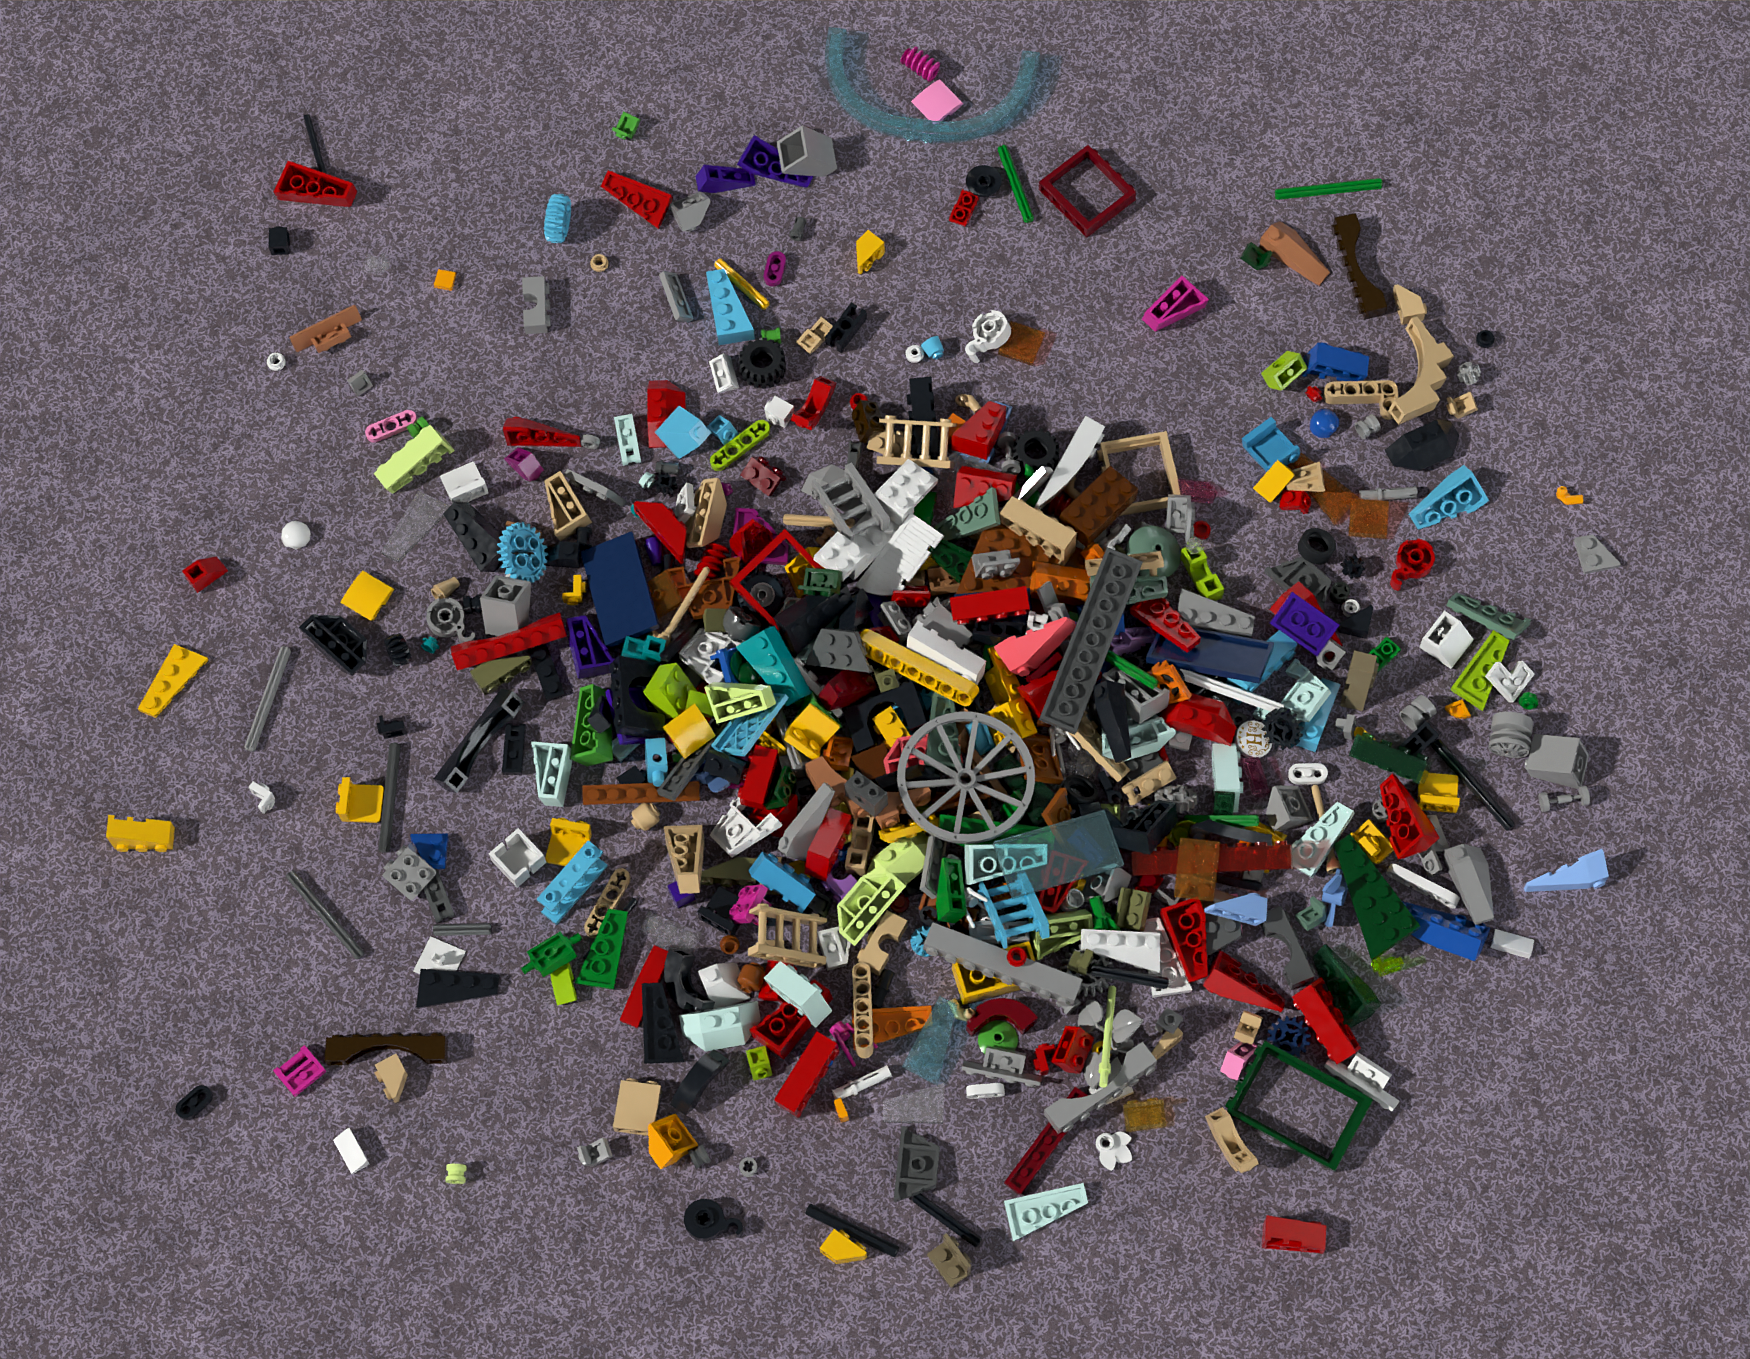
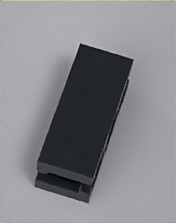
(846, 334)
(988, 629)

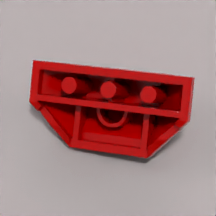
(661, 401)
(664, 526)
(1201, 718)

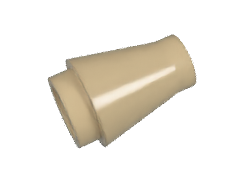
(445, 588)

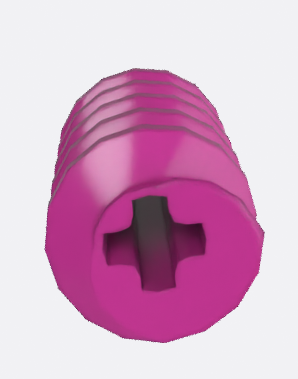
(920, 64)

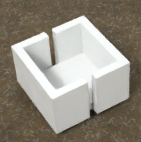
(519, 859)

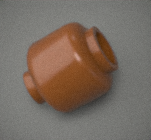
(751, 977)

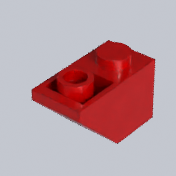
(204, 572)

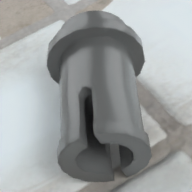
(797, 232)
(664, 467)

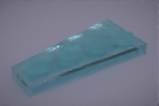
(931, 1044)

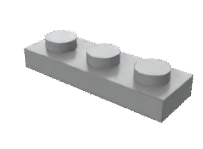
(676, 296)

